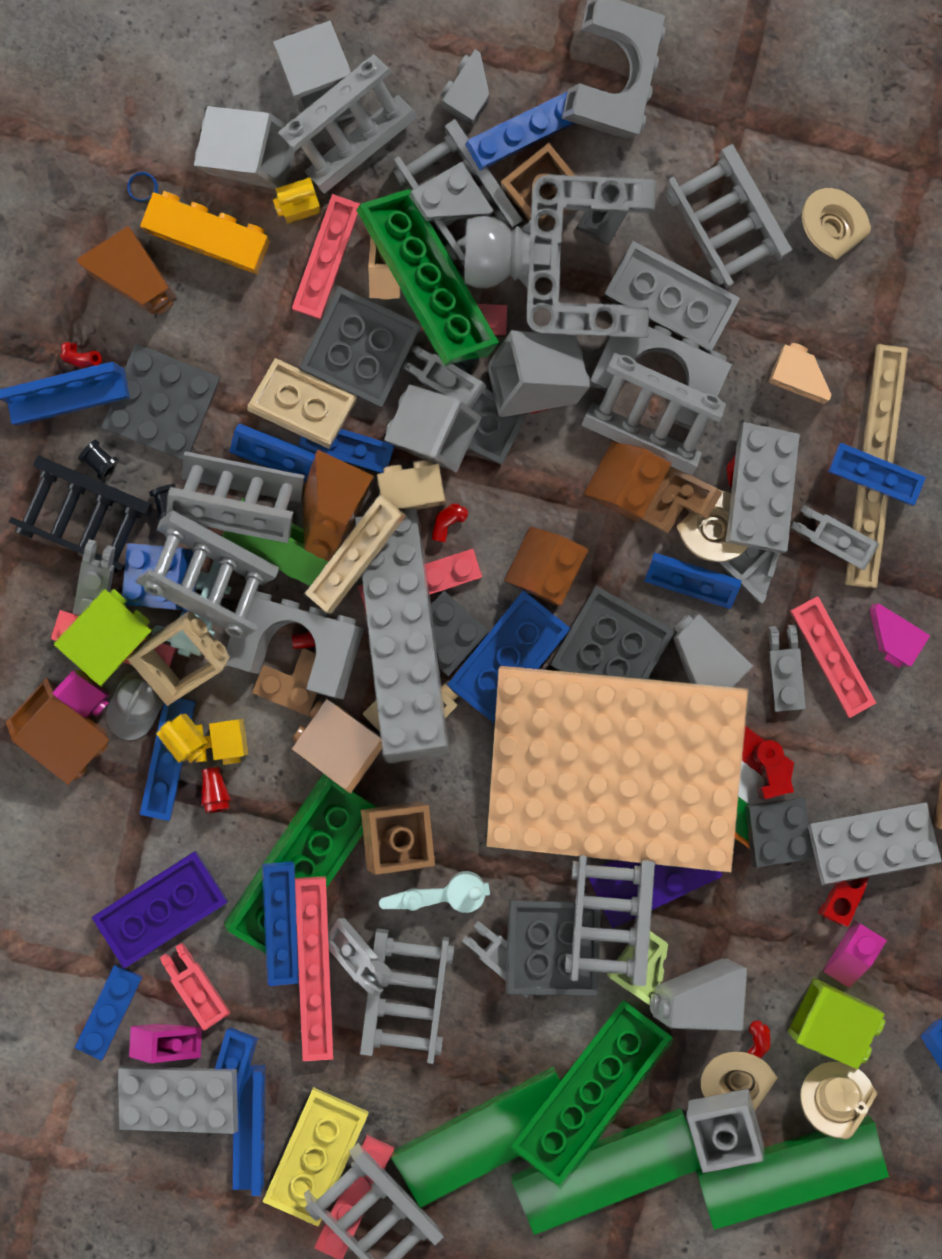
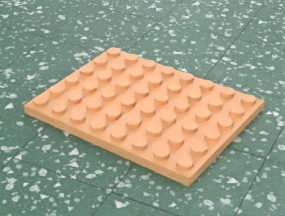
(616, 768)

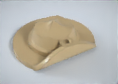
(834, 221)
(708, 536)
(738, 1072)
(836, 1098)

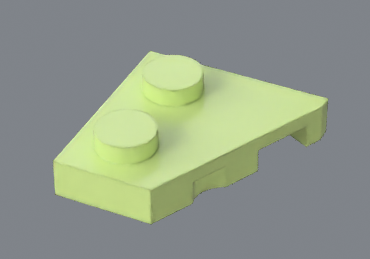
(656, 956)

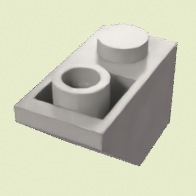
(469, 92)

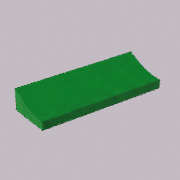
(428, 278)
(314, 841)
(592, 1094)
(471, 1141)
(611, 1172)
(793, 1175)

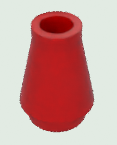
(214, 791)

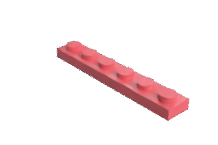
(314, 968)

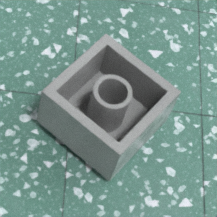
(725, 1130)

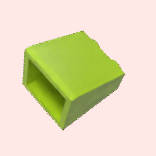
(103, 636)
(836, 1024)

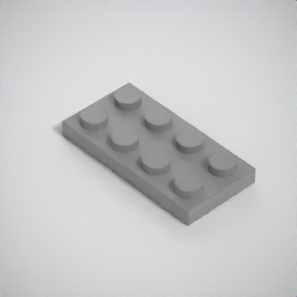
(674, 295)
(762, 488)
(874, 843)
(178, 1099)

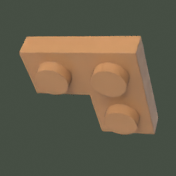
(679, 492)
(287, 689)

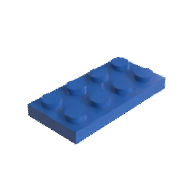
(520, 640)

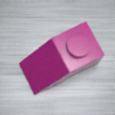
(897, 637)
(82, 694)
(854, 954)
(165, 1042)

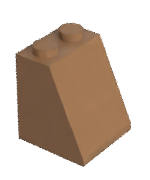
(337, 744)

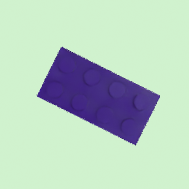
(668, 885)
(159, 909)

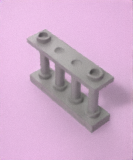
(364, 140)
(488, 186)
(743, 192)
(630, 431)
(232, 514)
(230, 558)
(637, 937)
(378, 1007)
(383, 1186)

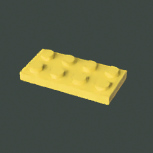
(315, 1153)

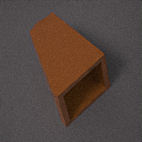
(129, 271)
(627, 479)
(331, 503)
(546, 565)
(56, 734)

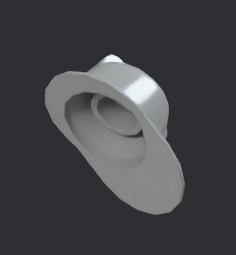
(133, 707)

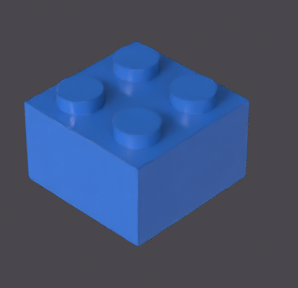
(145, 557)

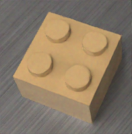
(412, 487)

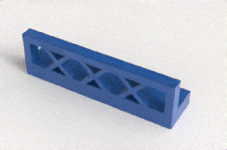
(66, 393)
(250, 1137)

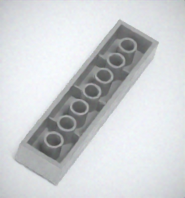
(404, 647)

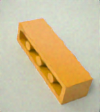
(205, 232)

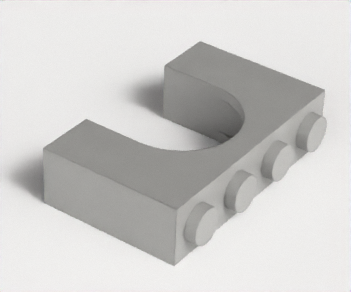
(639, 35)
(702, 370)
(334, 640)

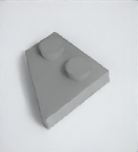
(450, 196)
(754, 569)

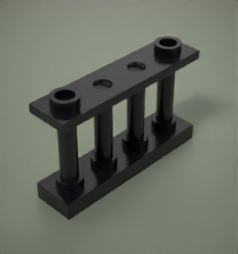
(77, 485)

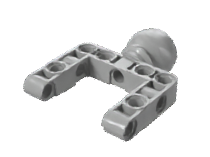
(531, 254)

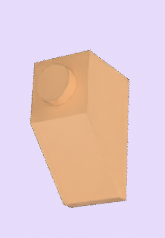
(381, 281)
(800, 374)

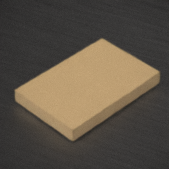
(302, 403)

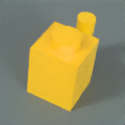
(297, 201)
(183, 739)
(226, 740)

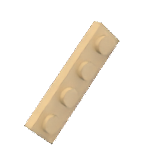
(355, 554)

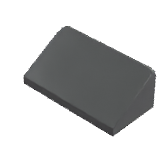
(602, 224)

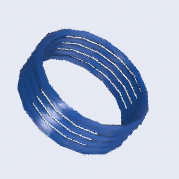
(136, 175)

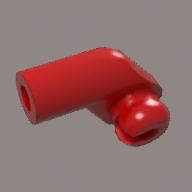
(761, 1039)

